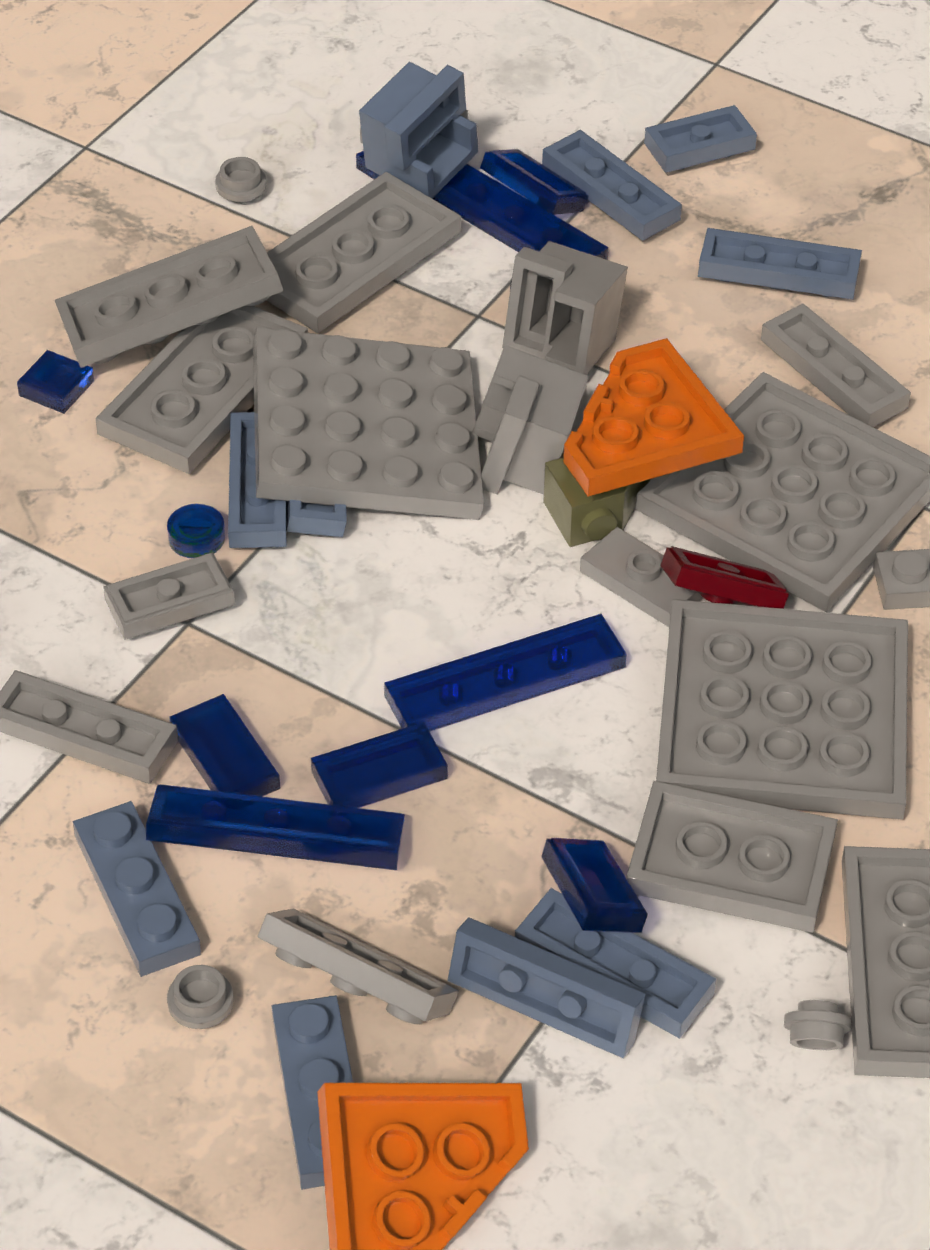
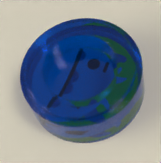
(195, 530)

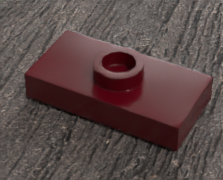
(723, 580)

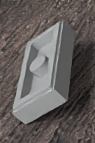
(634, 574)
(169, 595)

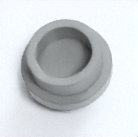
(240, 180)
(200, 997)
(817, 1025)

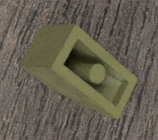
(585, 517)

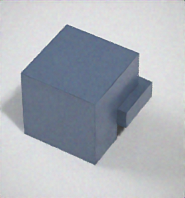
(418, 128)

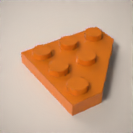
(648, 422)
(414, 1158)

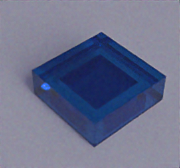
(55, 381)

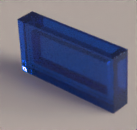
(534, 181)
(224, 749)
(379, 767)
(594, 885)

